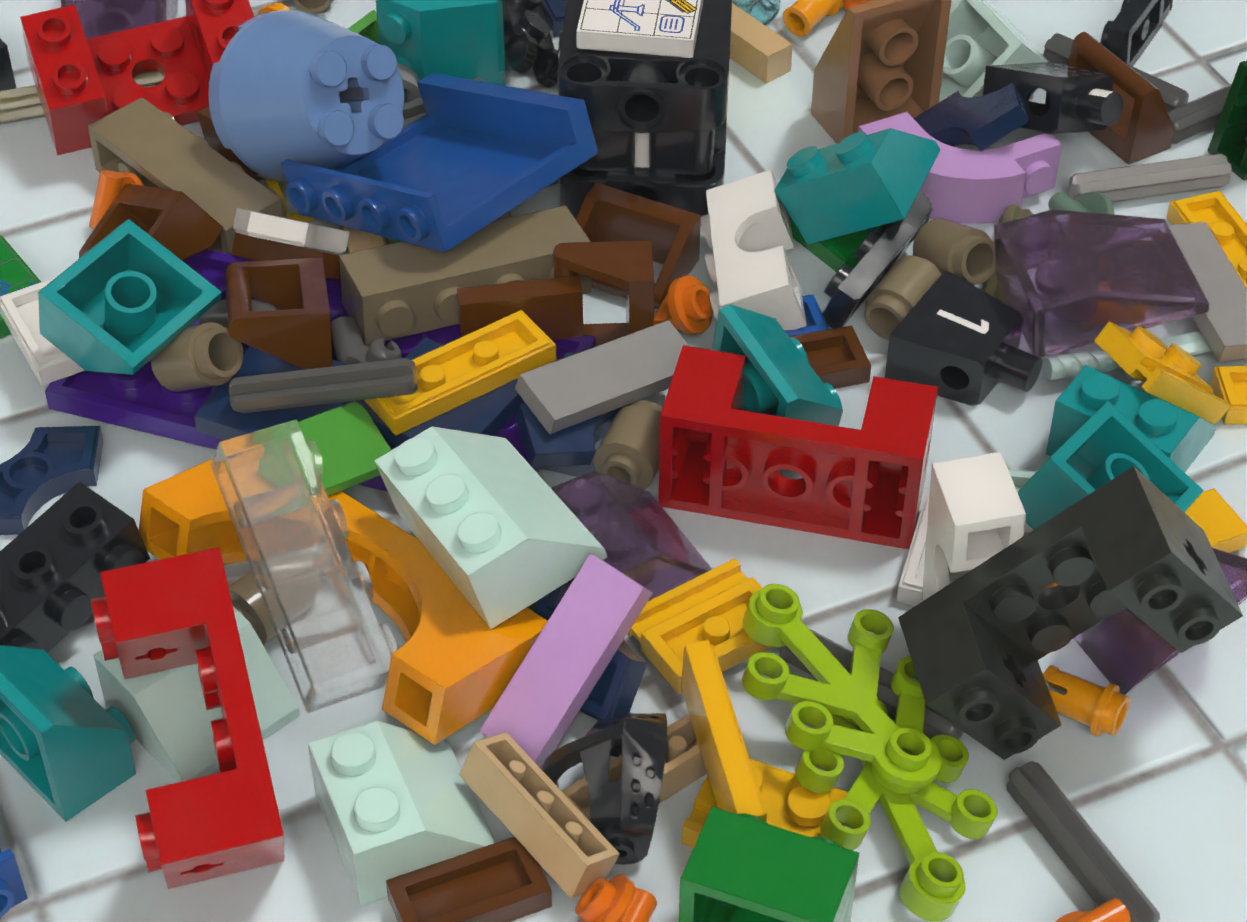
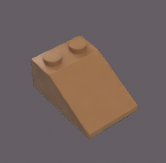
(881, 64)

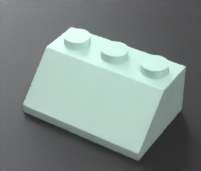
(486, 519)

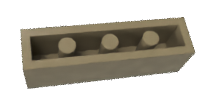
(172, 158)
(414, 288)

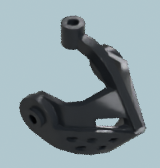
(623, 807)

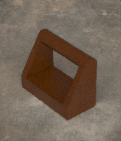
(1144, 123)
(162, 214)
(623, 216)
(618, 264)
(302, 326)

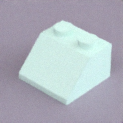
(977, 39)
(171, 713)
(393, 803)

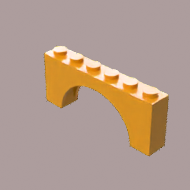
(451, 658)

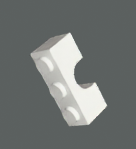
(749, 247)
(970, 517)

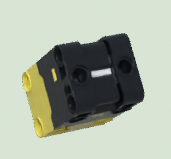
(651, 115)

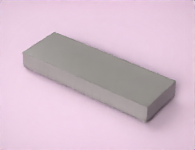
(1226, 321)
(602, 377)

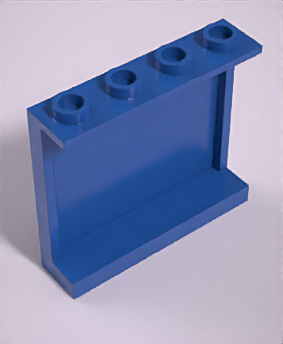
(454, 167)

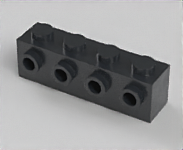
(57, 567)

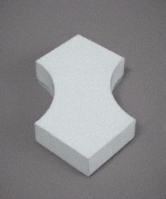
(290, 231)

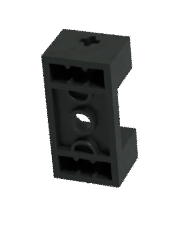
(1108, 552)

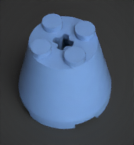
(303, 93)

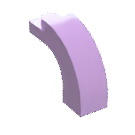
(977, 183)

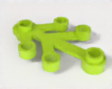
(898, 750)
(934, 878)

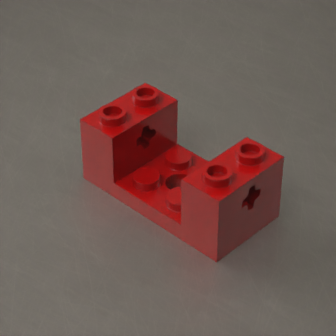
(95, 76)
(853, 480)
(171, 618)

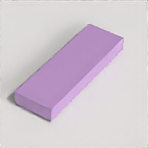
(567, 658)

